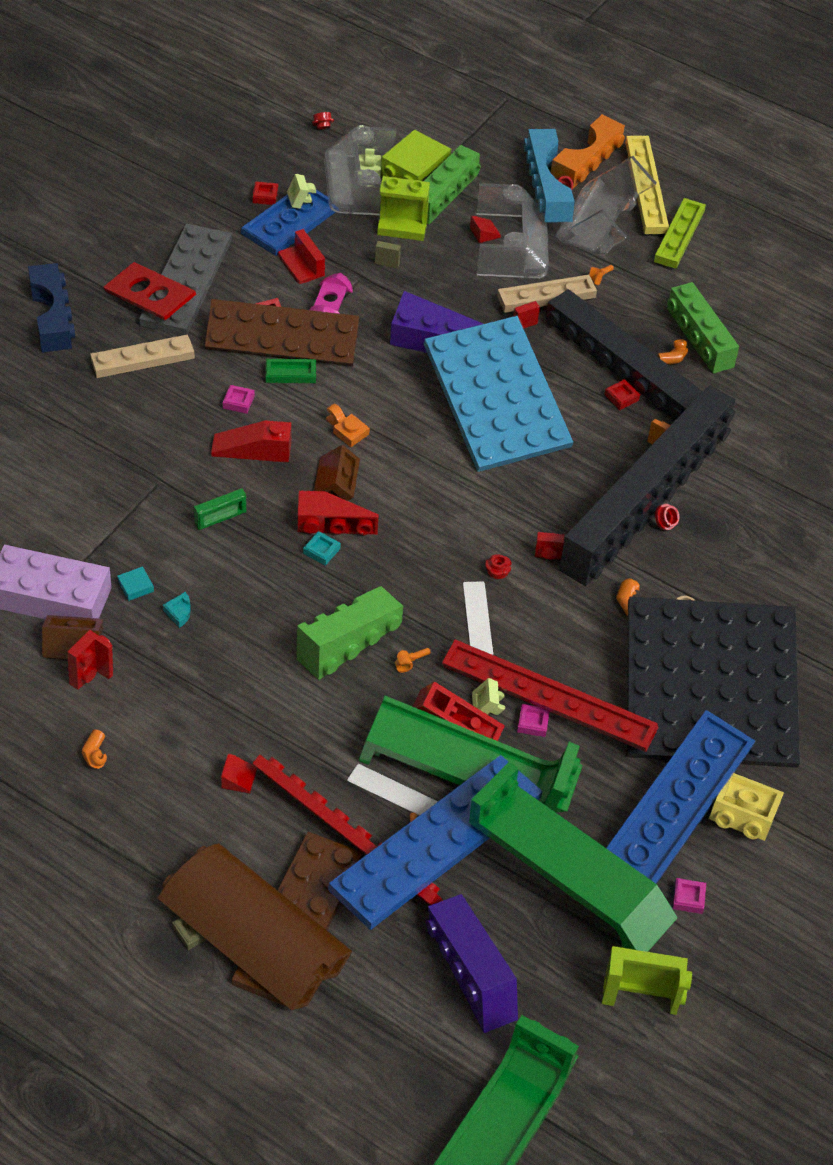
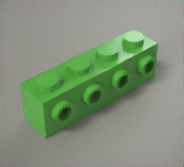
(451, 179)
(702, 327)

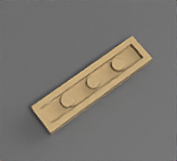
(545, 291)
(142, 356)

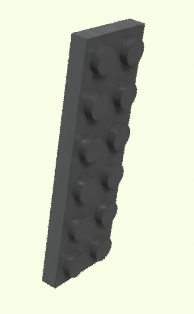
(194, 266)

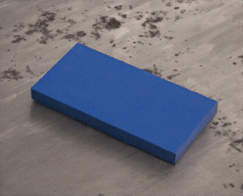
(277, 225)

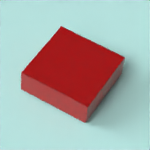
(265, 193)
(527, 314)
(622, 394)

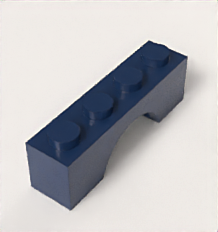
(53, 326)

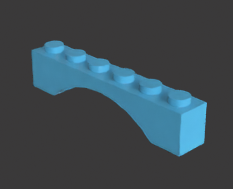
(553, 197)

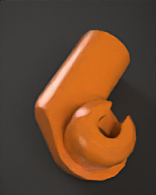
(677, 353)
(626, 589)
(91, 751)

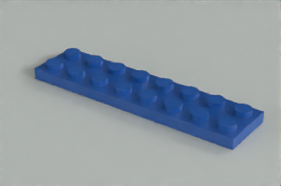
(680, 796)
(418, 852)

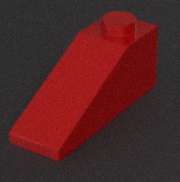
(255, 442)
(448, 706)

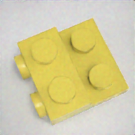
(746, 807)

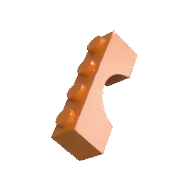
(603, 138)

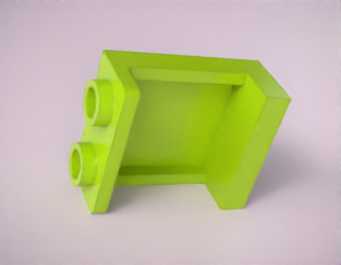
(414, 157)
(403, 208)
(646, 974)

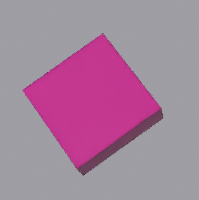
(238, 399)
(533, 720)
(689, 896)

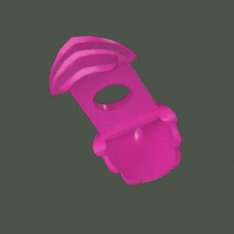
(334, 284)

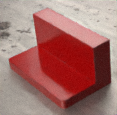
(303, 259)

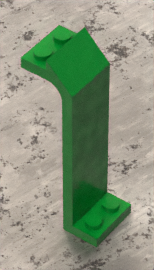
(461, 753)
(572, 860)
(514, 1099)

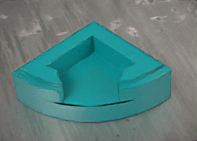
(178, 609)

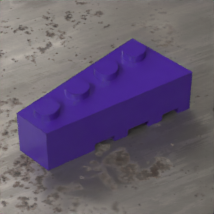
(423, 319)
(474, 962)

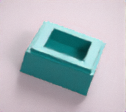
(321, 548)
(135, 583)

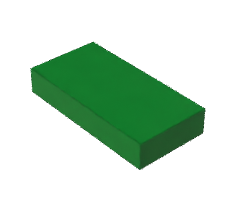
(290, 370)
(220, 509)

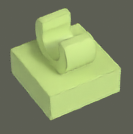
(370, 161)
(299, 191)
(487, 697)

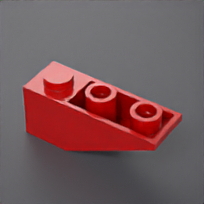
(332, 514)

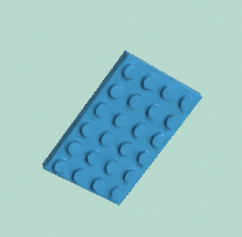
(498, 393)

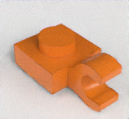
(347, 428)

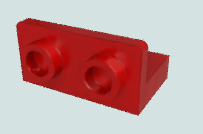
(88, 657)

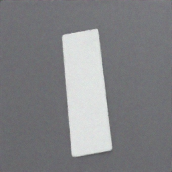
(478, 616)
(390, 790)

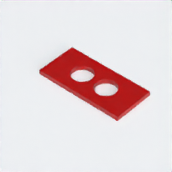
(164, 308)

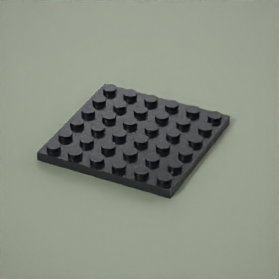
(718, 660)

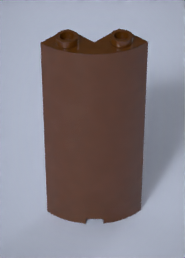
(254, 925)

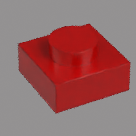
(549, 545)

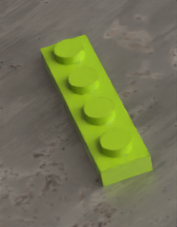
(680, 233)

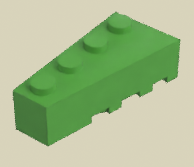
(347, 631)

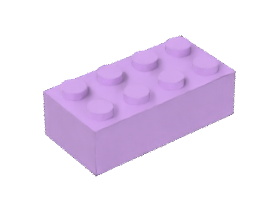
(51, 584)

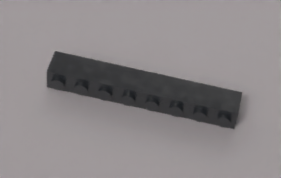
(621, 354)

